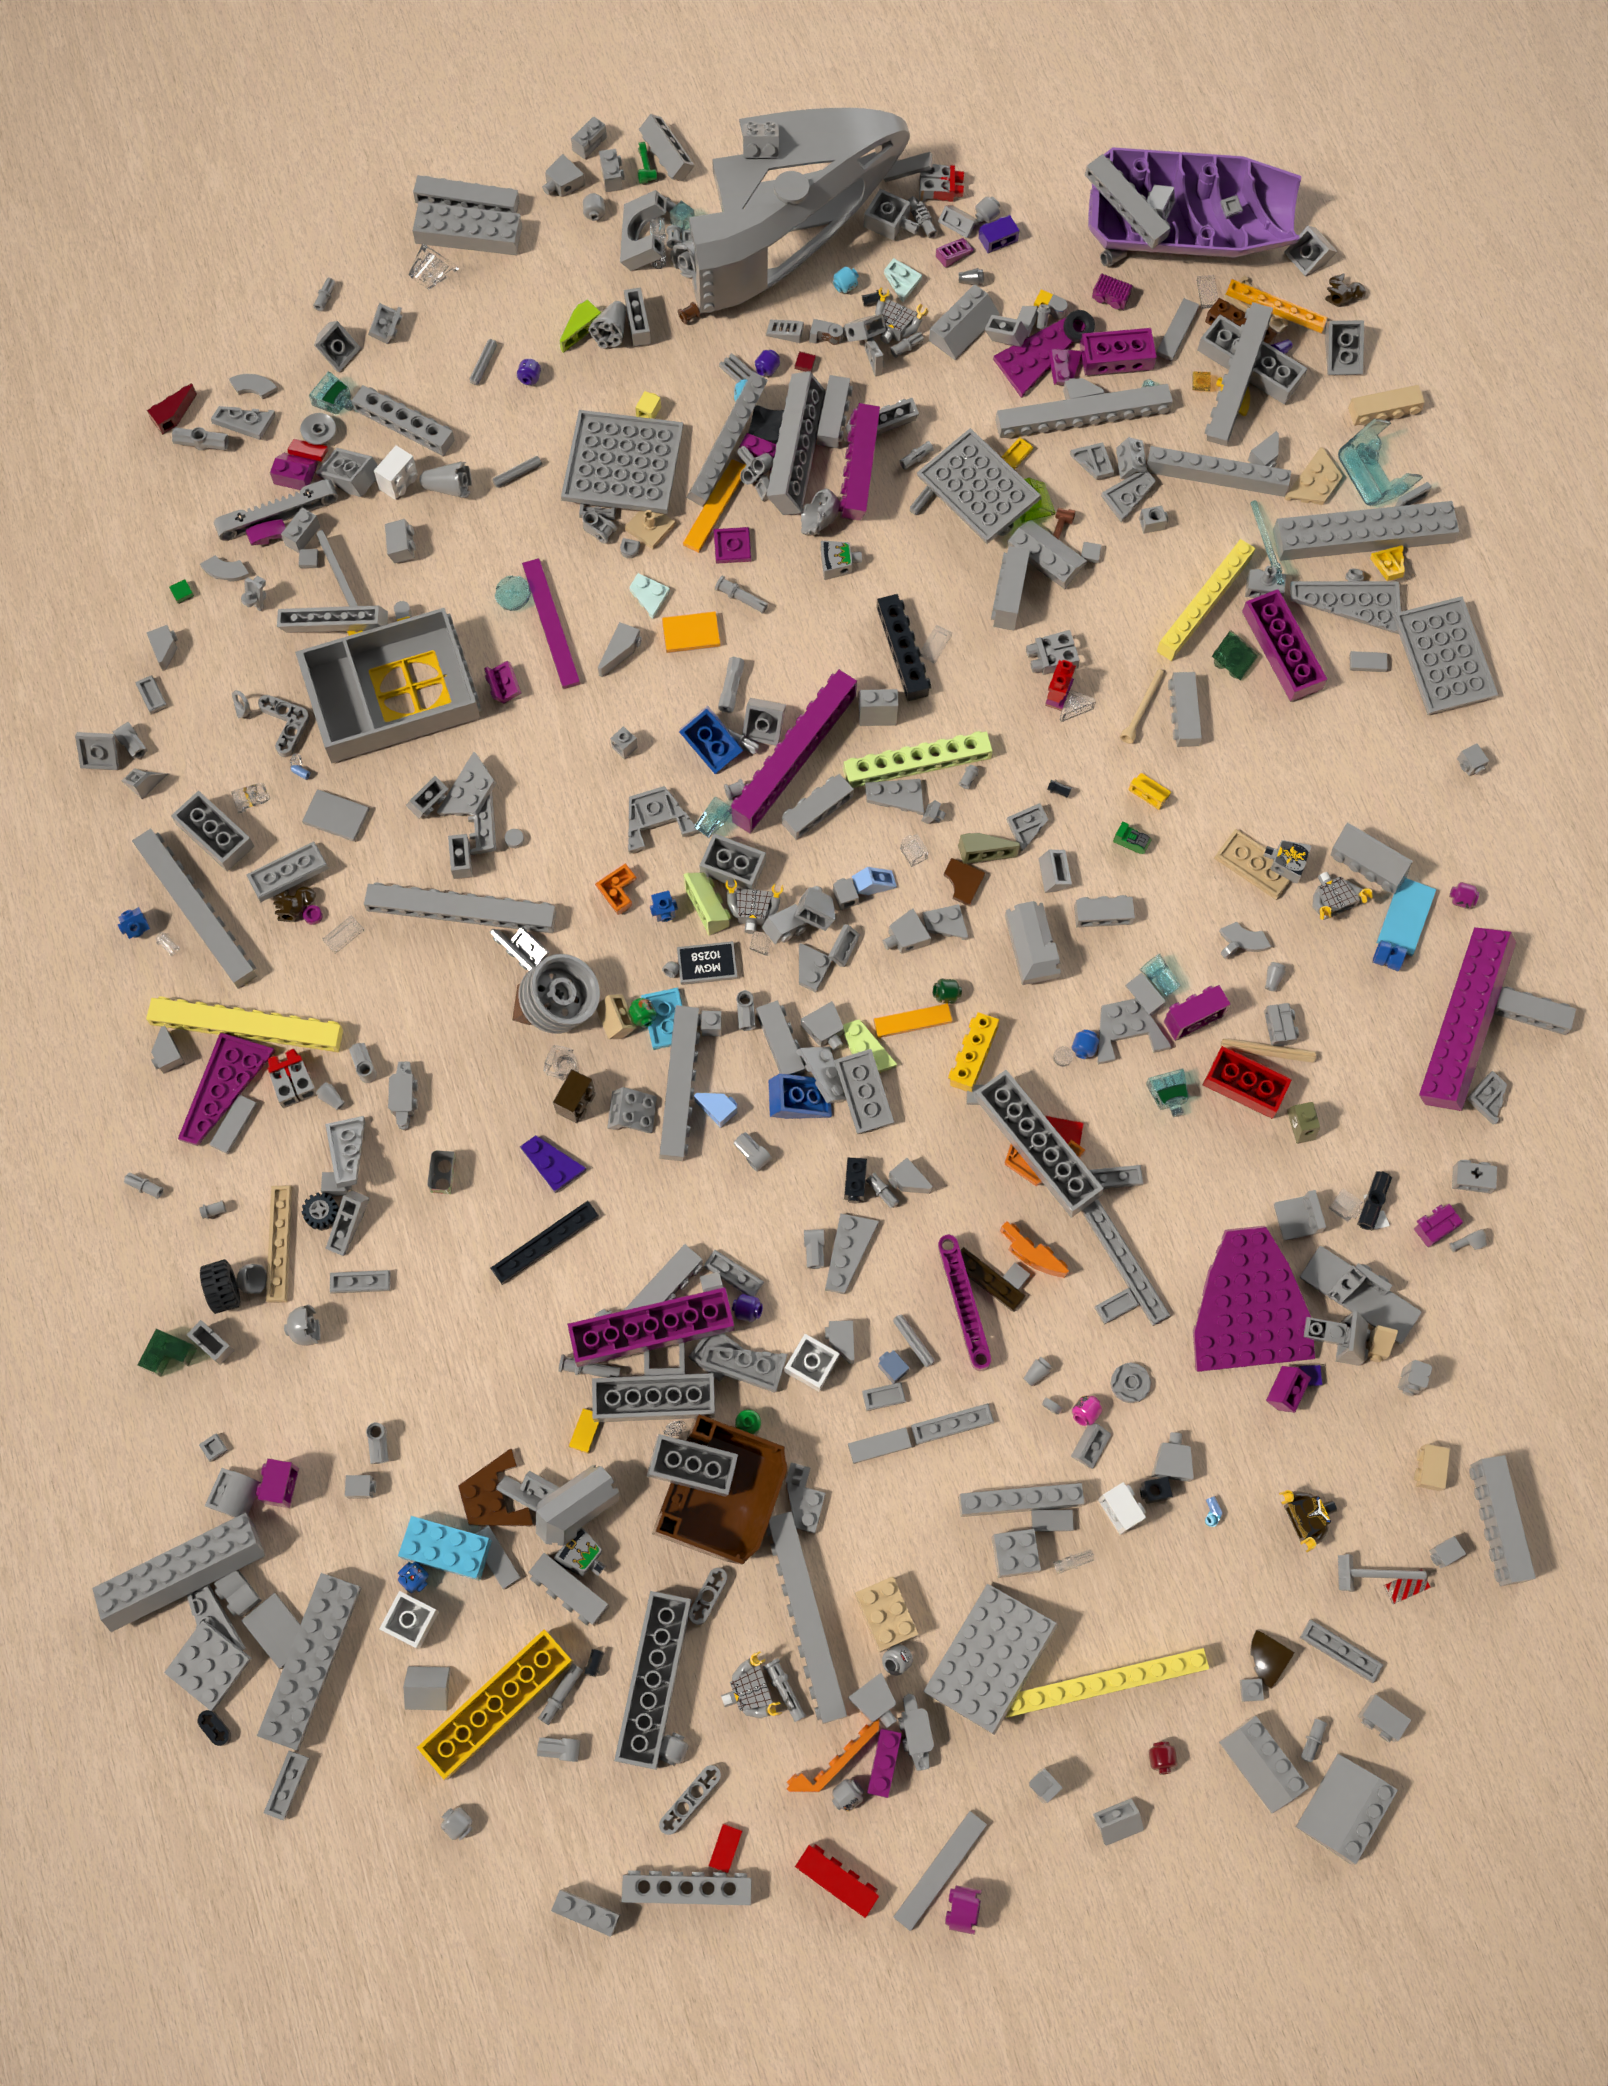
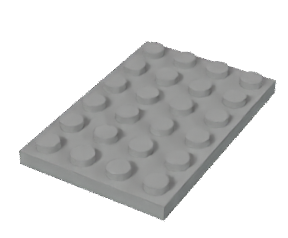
(978, 485)
(1445, 655)
(990, 1658)

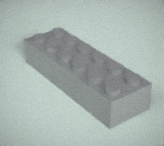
(467, 228)
(1273, 371)
(653, 1397)
(1502, 1521)

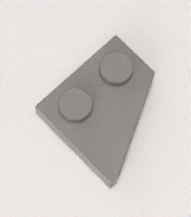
(812, 967)
(805, 1506)

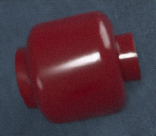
(1163, 1757)

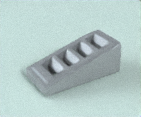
(792, 336)

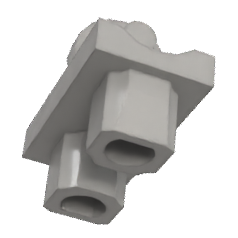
(254, 592)

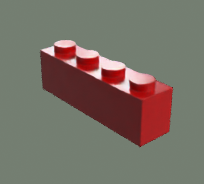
(837, 1881)

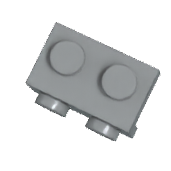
(384, 323)
(1131, 457)

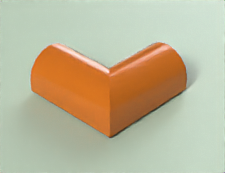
(612, 888)

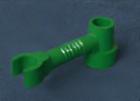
(645, 174)

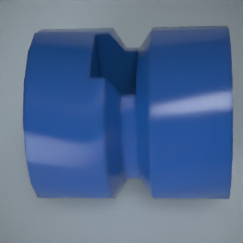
(1389, 955)

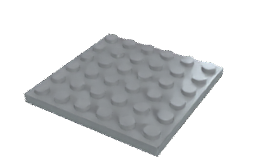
(622, 461)

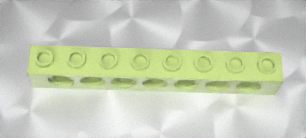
(911, 767)

